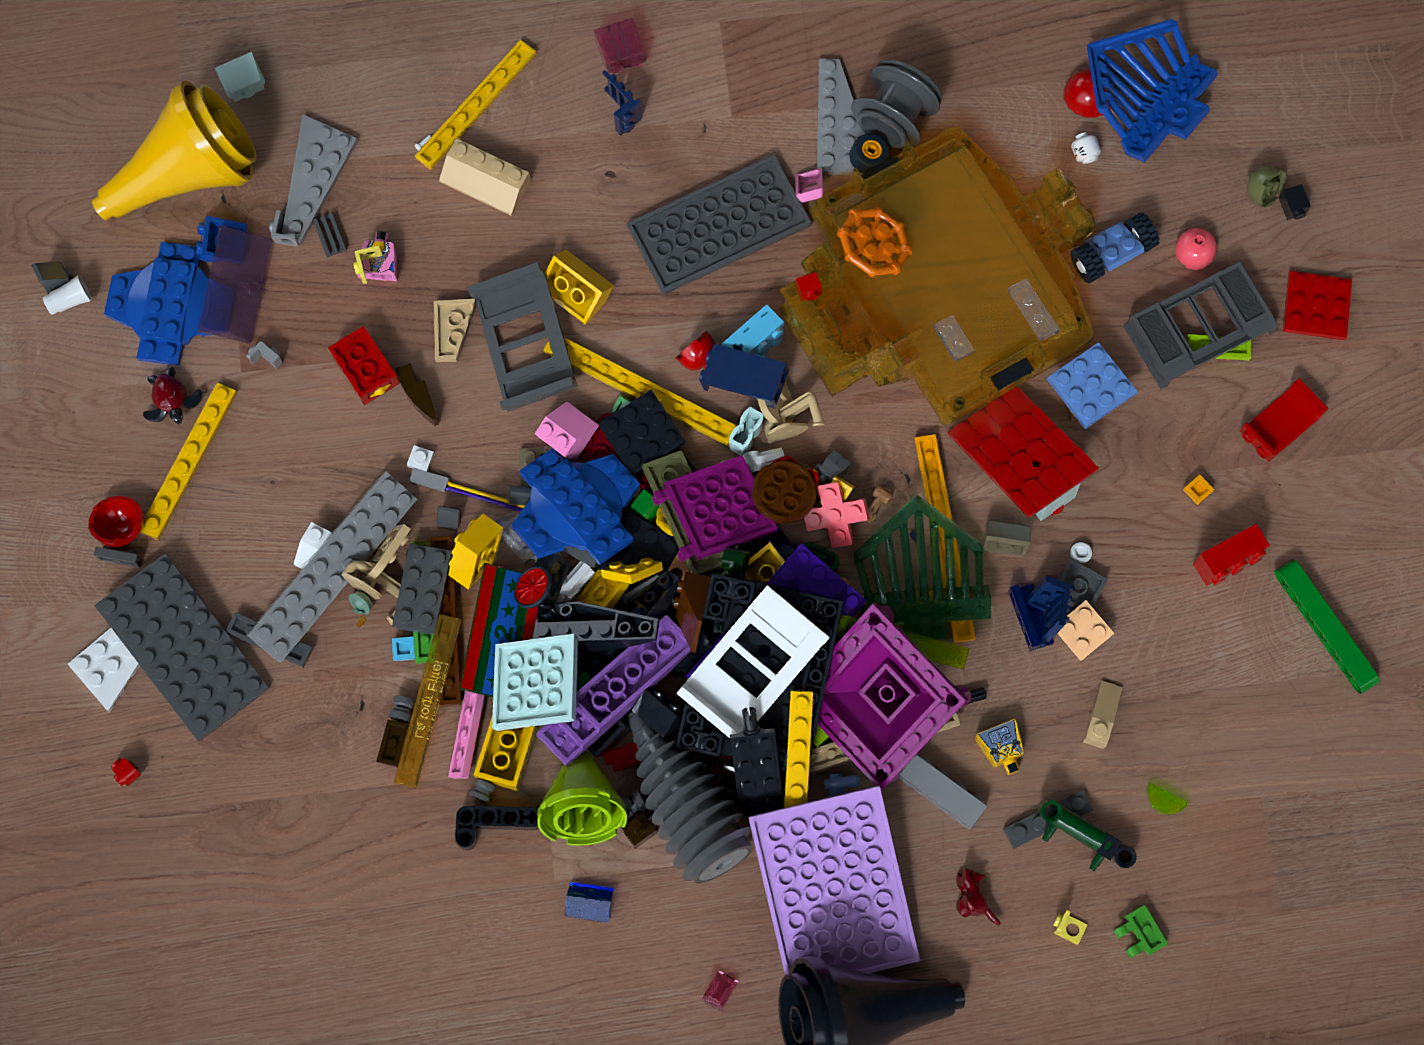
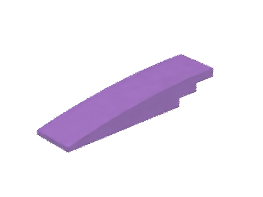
(616, 691)

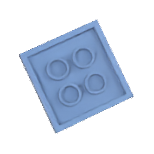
(1092, 385)

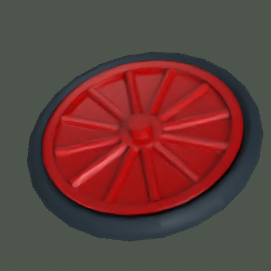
(533, 587)

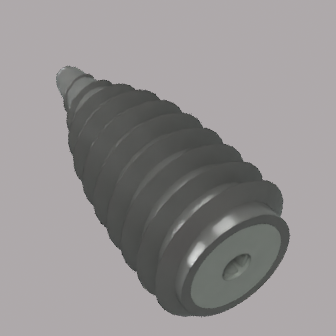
(688, 808)

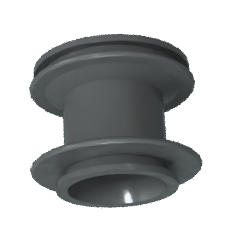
(899, 100)

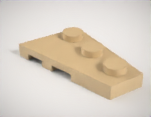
(450, 327)

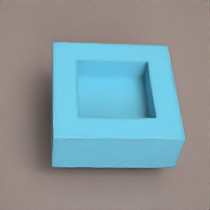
(403, 648)

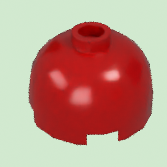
(695, 354)

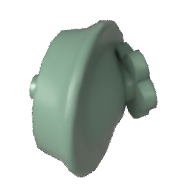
(360, 602)

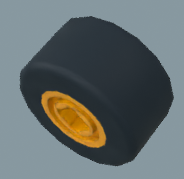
(868, 152)

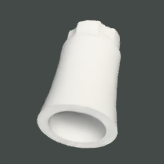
(67, 296)

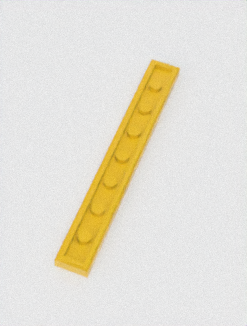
(475, 104)

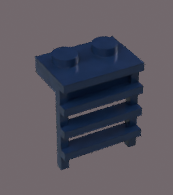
(629, 110)
(1052, 598)

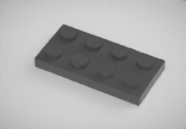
(422, 589)

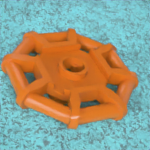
(881, 234)

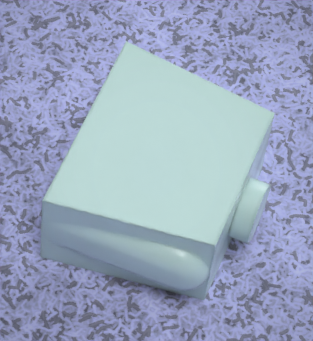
(241, 77)

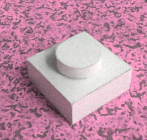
(420, 458)

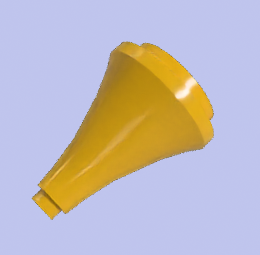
(189, 149)

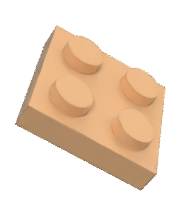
(1085, 630)

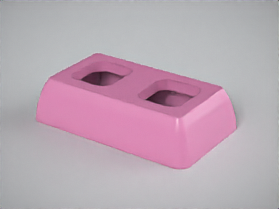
(807, 178)

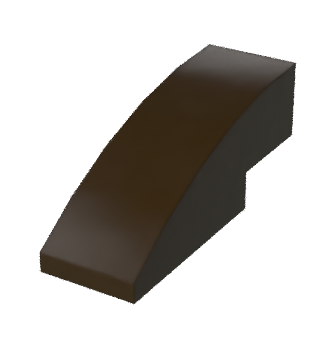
(416, 393)

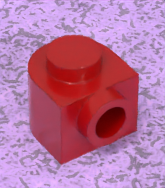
(125, 771)

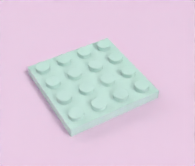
(535, 682)

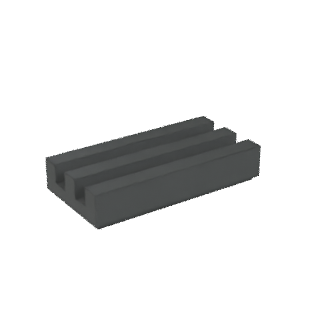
(324, 219)

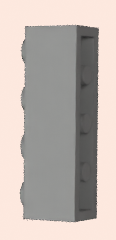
(942, 791)

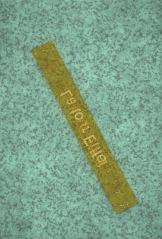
(427, 701)

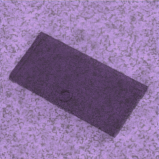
(235, 285)

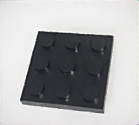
(641, 432)
(647, 543)

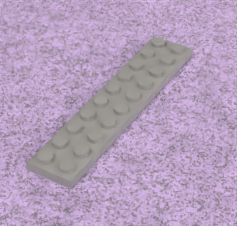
(321, 576)

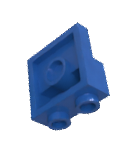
(209, 233)

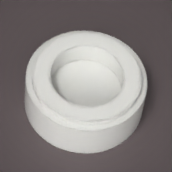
(1081, 552)

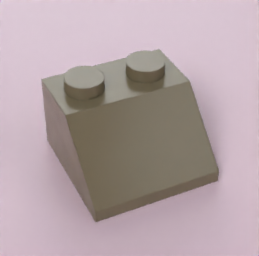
(1006, 538)

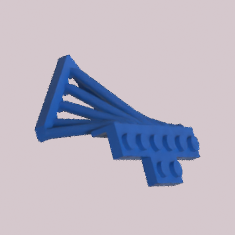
(1169, 111)

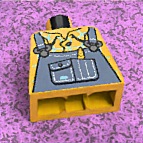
(1002, 745)

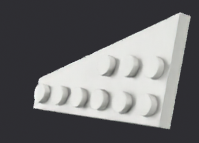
(105, 668)

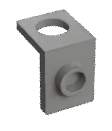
(275, 229)

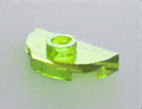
(1164, 801)

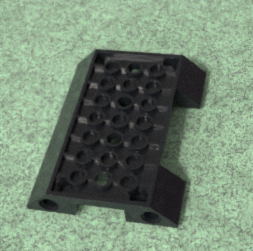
(726, 602)

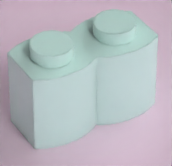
(749, 428)

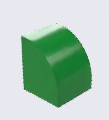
(645, 508)

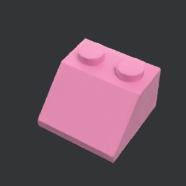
(567, 430)

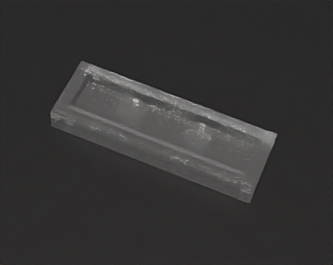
(1033, 310)

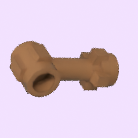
(881, 495)

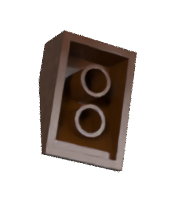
(691, 605)

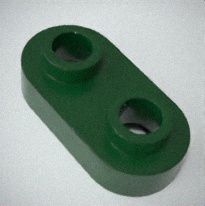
(823, 554)

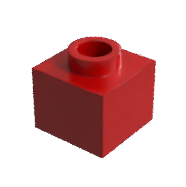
(808, 287)

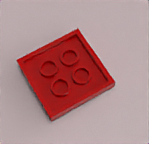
(1317, 305)

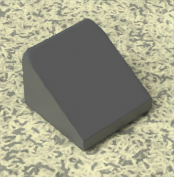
(448, 517)

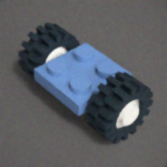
(1114, 247)

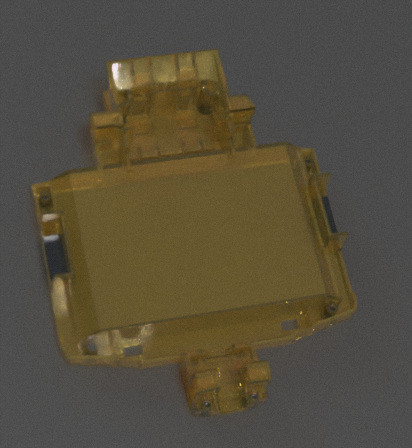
(966, 252)

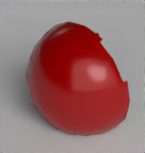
(1080, 94)
(116, 521)

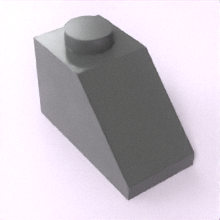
(52, 274)

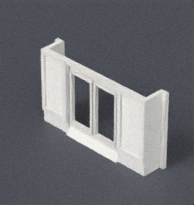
(722, 697)

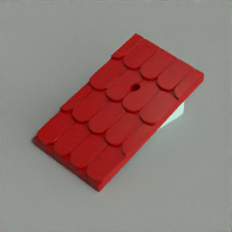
(1024, 453)

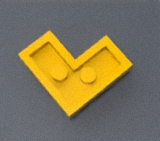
(631, 573)

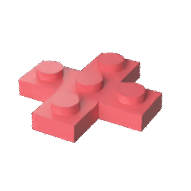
(836, 514)

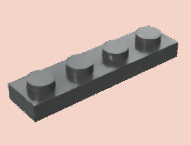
(241, 625)
(1035, 826)

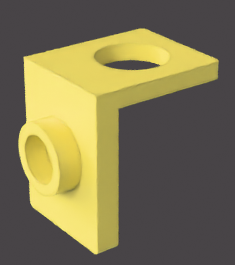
(362, 255)
(1063, 921)

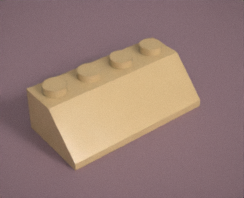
(484, 177)

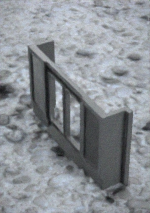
(511, 298)
(1164, 345)

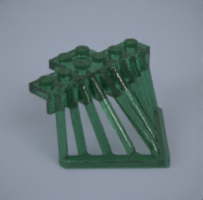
(925, 609)

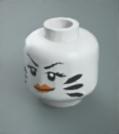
(1086, 148)

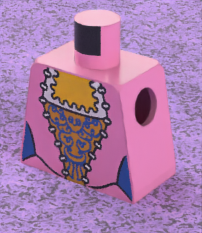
(384, 266)

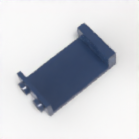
(744, 374)

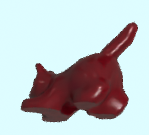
(973, 900)

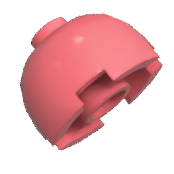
(1196, 248)

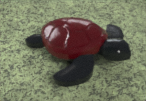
(170, 396)

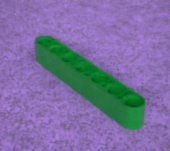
(1326, 626)

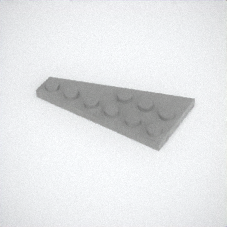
(836, 122)
(317, 165)

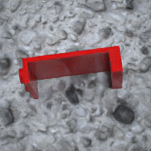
(1283, 420)

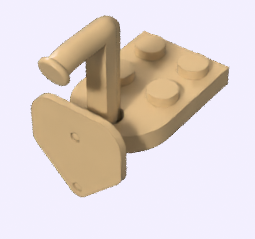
(785, 413)
(373, 570)

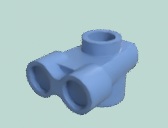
(837, 784)

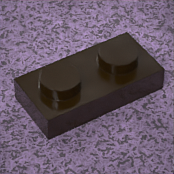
(392, 743)

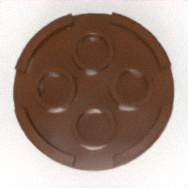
(784, 492)

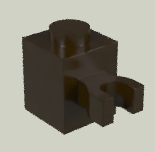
(639, 830)

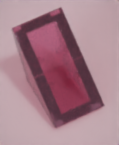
(719, 991)

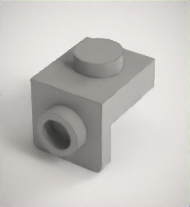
(261, 350)

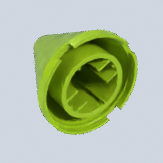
(581, 805)

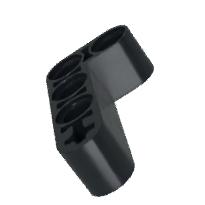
(498, 823)

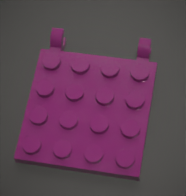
(715, 508)

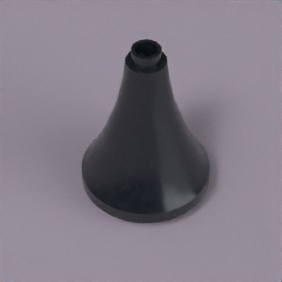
(850, 1007)

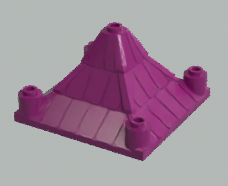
(884, 697)

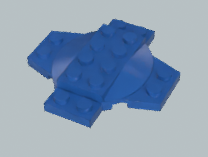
(161, 303)
(576, 506)

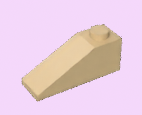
(1103, 715)

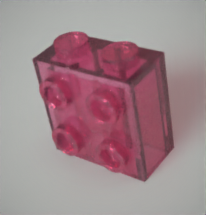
(620, 46)

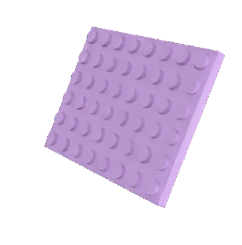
(835, 882)

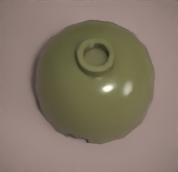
(1265, 183)

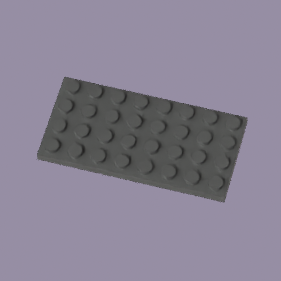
(718, 224)
(181, 647)

